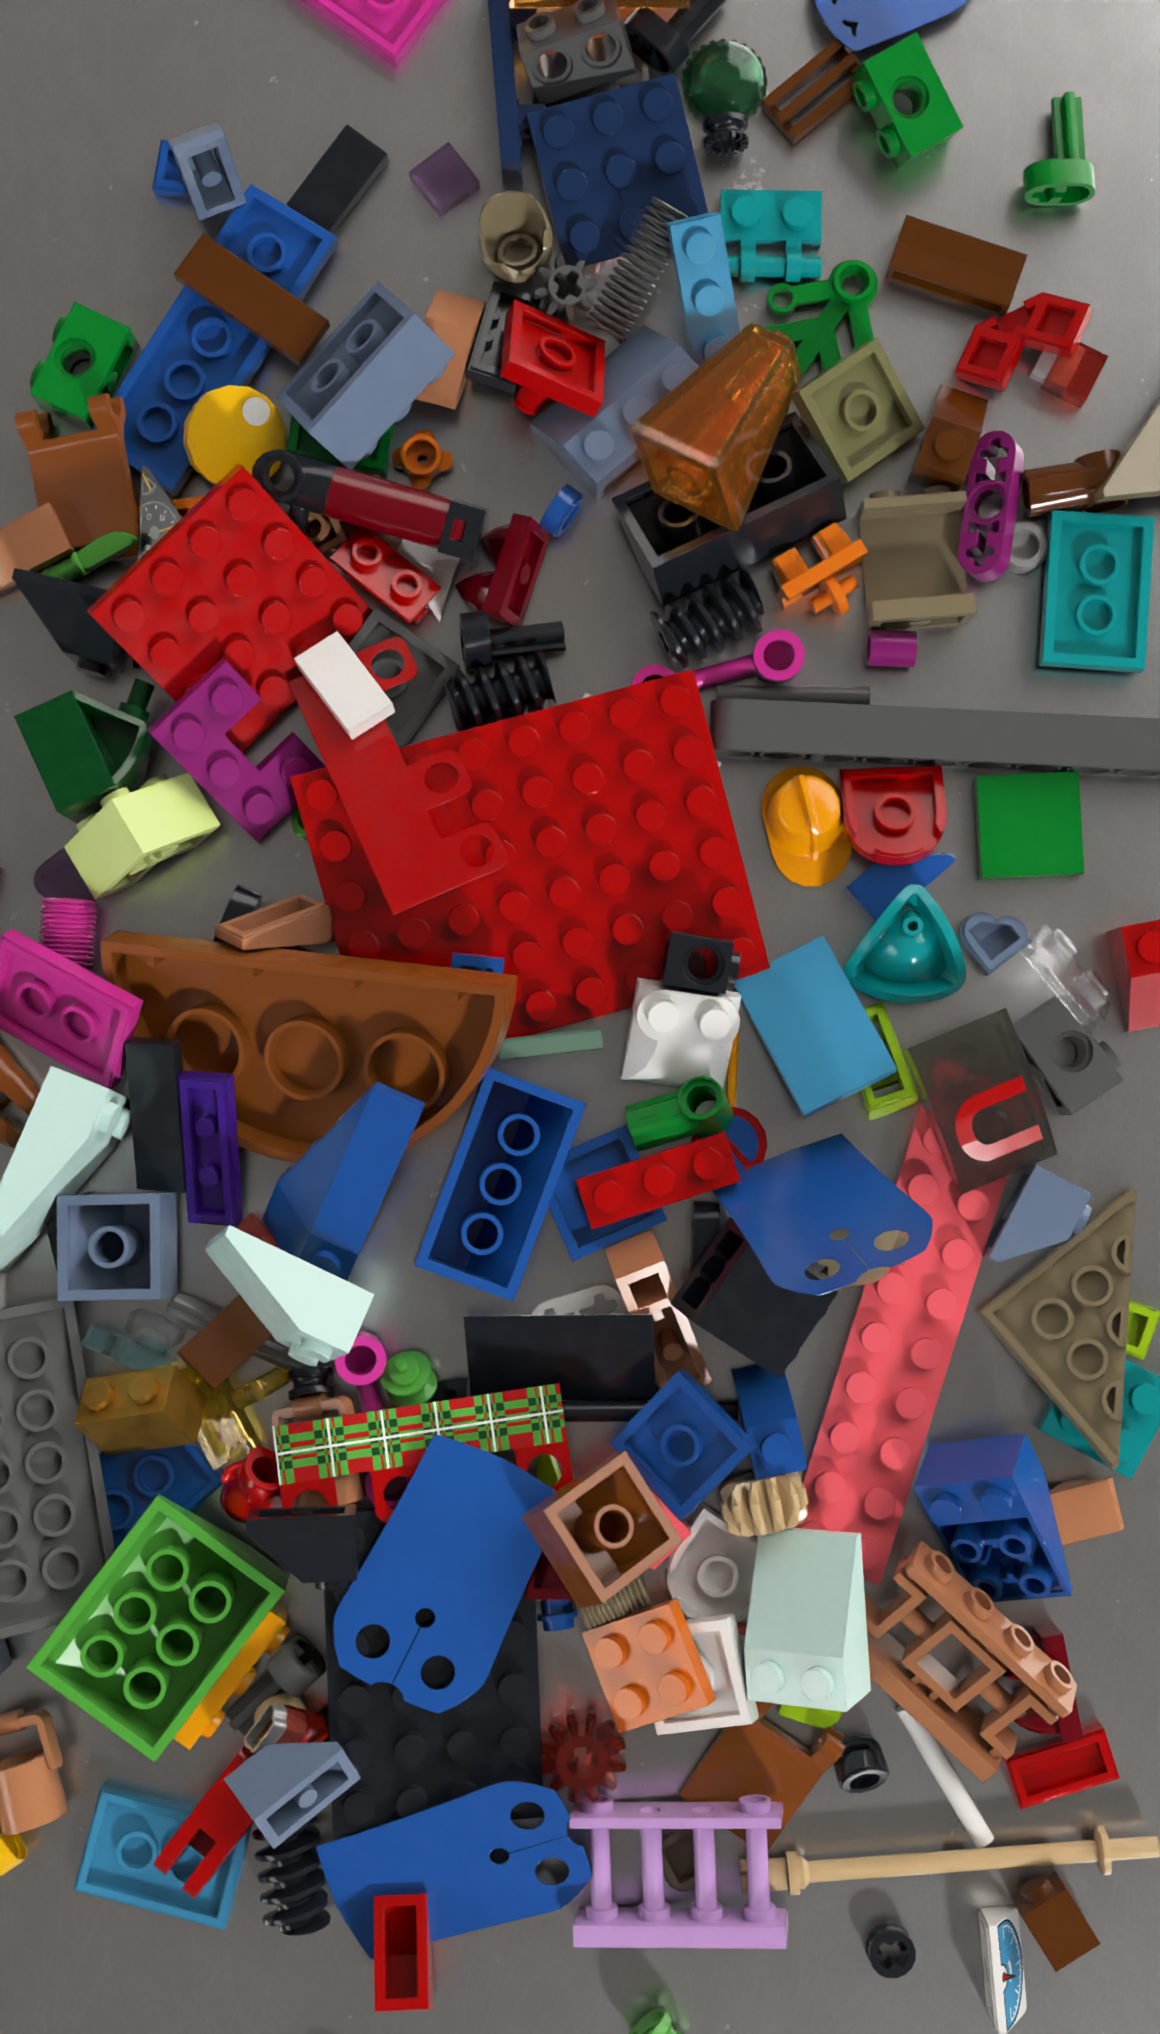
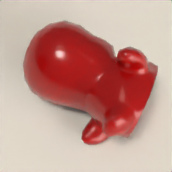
(250, 1484)

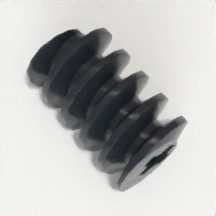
(709, 618)
(500, 693)
(296, 1882)

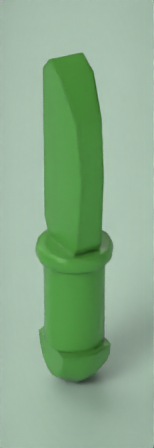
(93, 555)

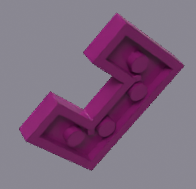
(196, 738)

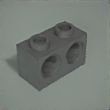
(580, 59)

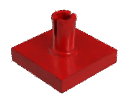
(551, 361)

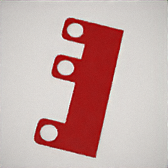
(391, 800)

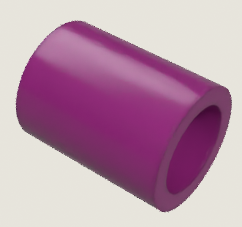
(891, 648)

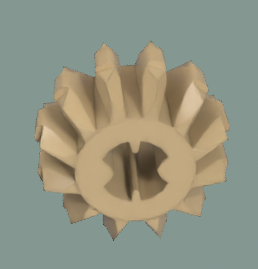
(763, 1504)

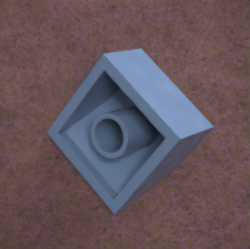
(117, 1246)

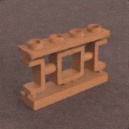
(932, 1692)

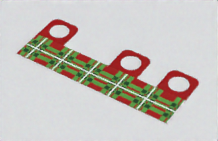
(396, 1438)

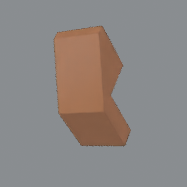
(456, 323)
(1086, 1509)

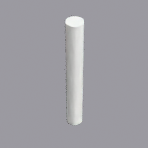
(948, 1780)

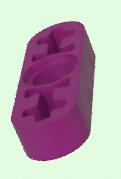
(1001, 526)

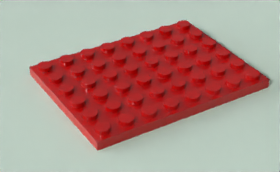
(607, 841)

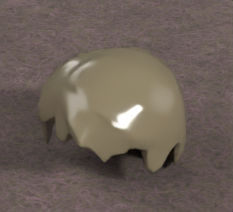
(514, 236)

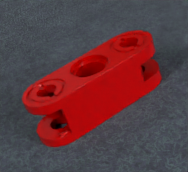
(210, 1829)

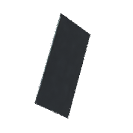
(583, 1353)

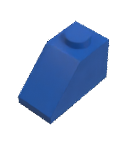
(769, 1421)

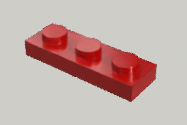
(657, 1180)

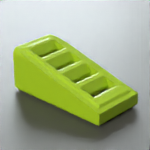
(908, 1094)

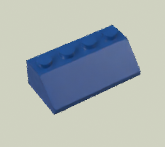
(499, 1184)

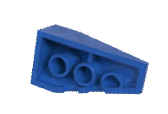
(335, 1190)

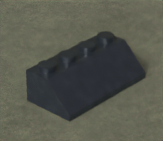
(687, 551)

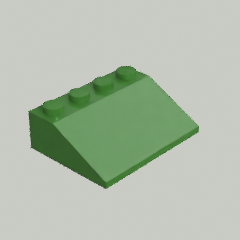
(159, 1625)

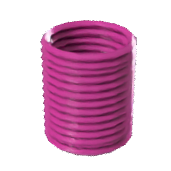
(69, 928)

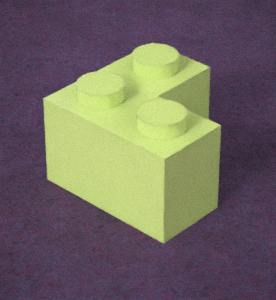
(139, 831)

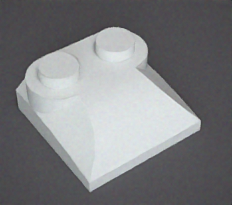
(679, 1034)

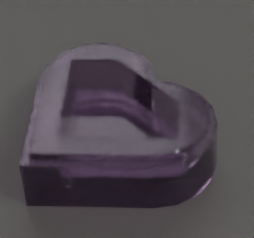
(61, 879)

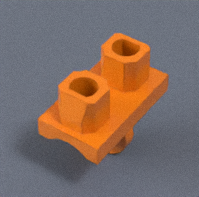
(838, 557)

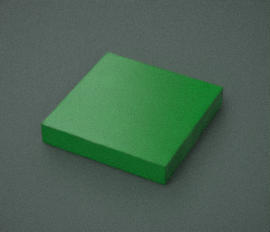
(1028, 825)

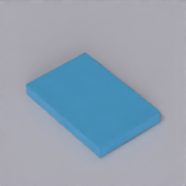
(814, 1027)
(127, 1838)

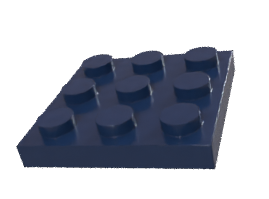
(607, 159)

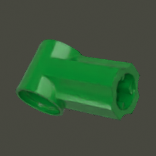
(674, 1115)

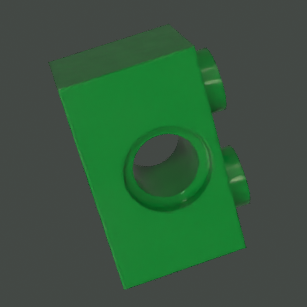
(908, 71)
(77, 337)

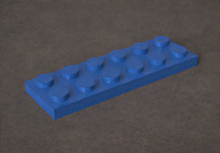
(204, 348)

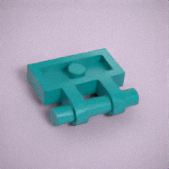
(772, 221)

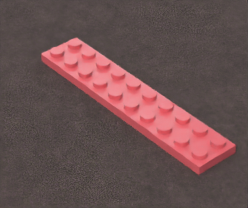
(897, 1360)

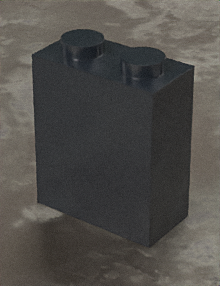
(744, 1308)

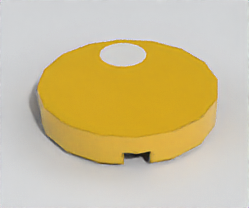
(231, 429)

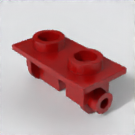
(386, 574)

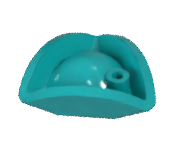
(908, 952)

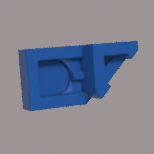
(883, 883)

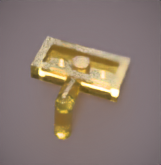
(225, 1425)

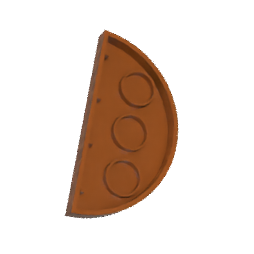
(313, 1029)

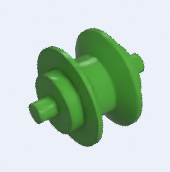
(409, 1379)

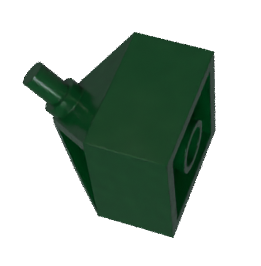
(88, 747)

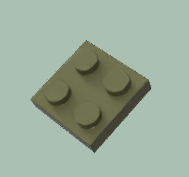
(858, 410)

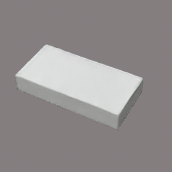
(344, 685)

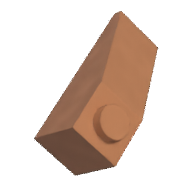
(649, 1290)

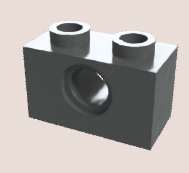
(1066, 1086)

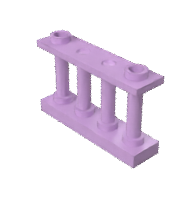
(653, 1921)

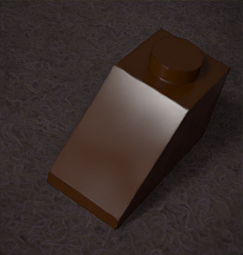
(949, 439)

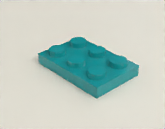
(1096, 591)

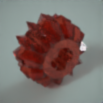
(602, 1758)

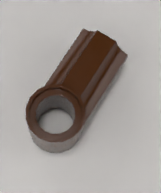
(1069, 485)

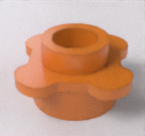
(422, 444)

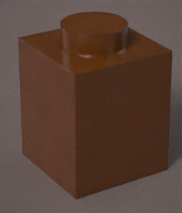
(1055, 1920)

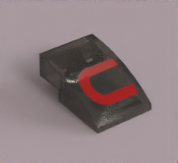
(981, 1100)

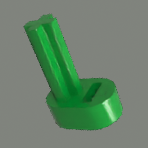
(1069, 176)

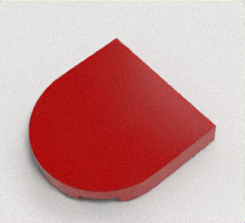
(893, 812)

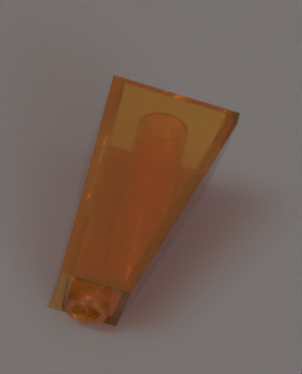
(719, 425)

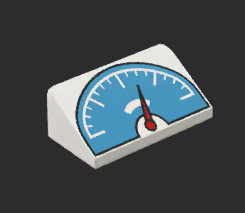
(1002, 1965)

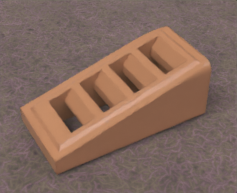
(281, 924)

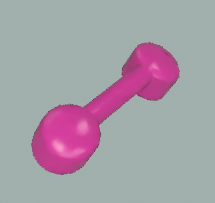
(774, 658)
(362, 1368)

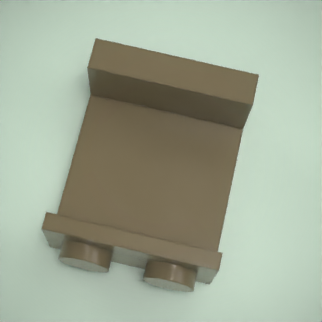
(913, 560)

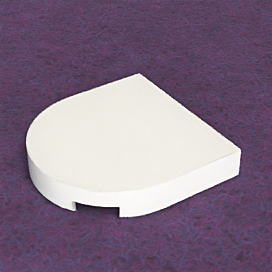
(712, 1568)

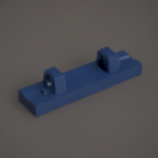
(510, 114)

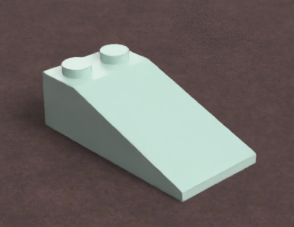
(58, 1150)

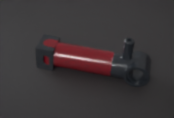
(374, 504)

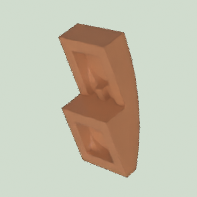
(32, 544)

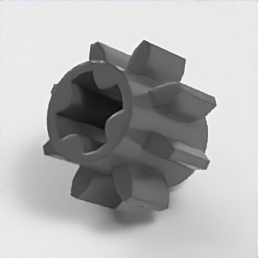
(575, 277)

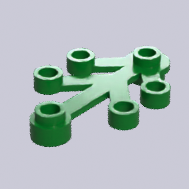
(819, 333)

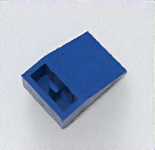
(995, 1516)

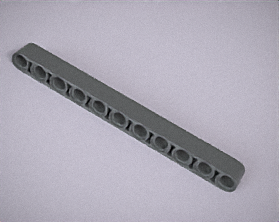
(935, 737)

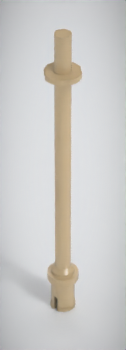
(796, 1872)

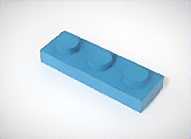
(703, 283)

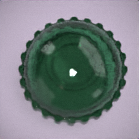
(724, 79)

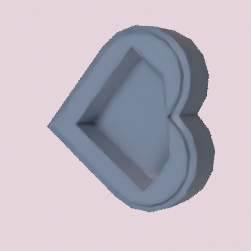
(991, 939)

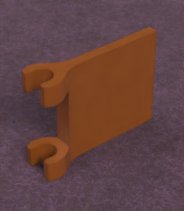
(83, 472)
(762, 1762)

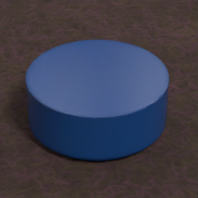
(562, 511)

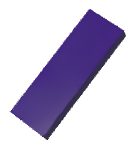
(210, 1148)

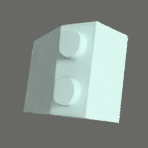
(293, 1299)
(808, 1621)

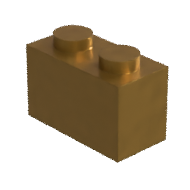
(141, 1410)

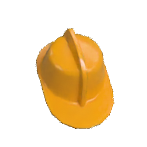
(805, 826)

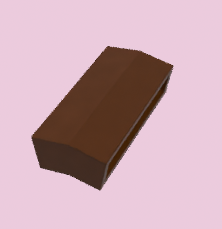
(955, 266)

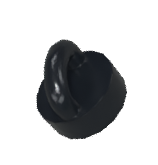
(861, 1769)

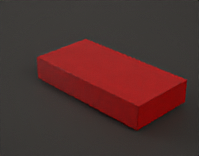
(1059, 1768)

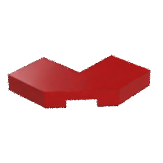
(1043, 323)

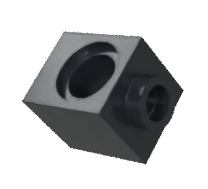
(680, 946)

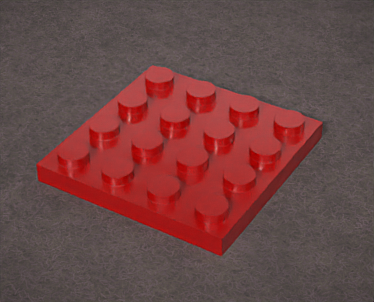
(234, 587)

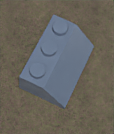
(365, 376)
(635, 379)

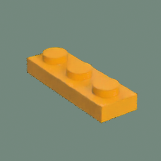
(235, 1678)

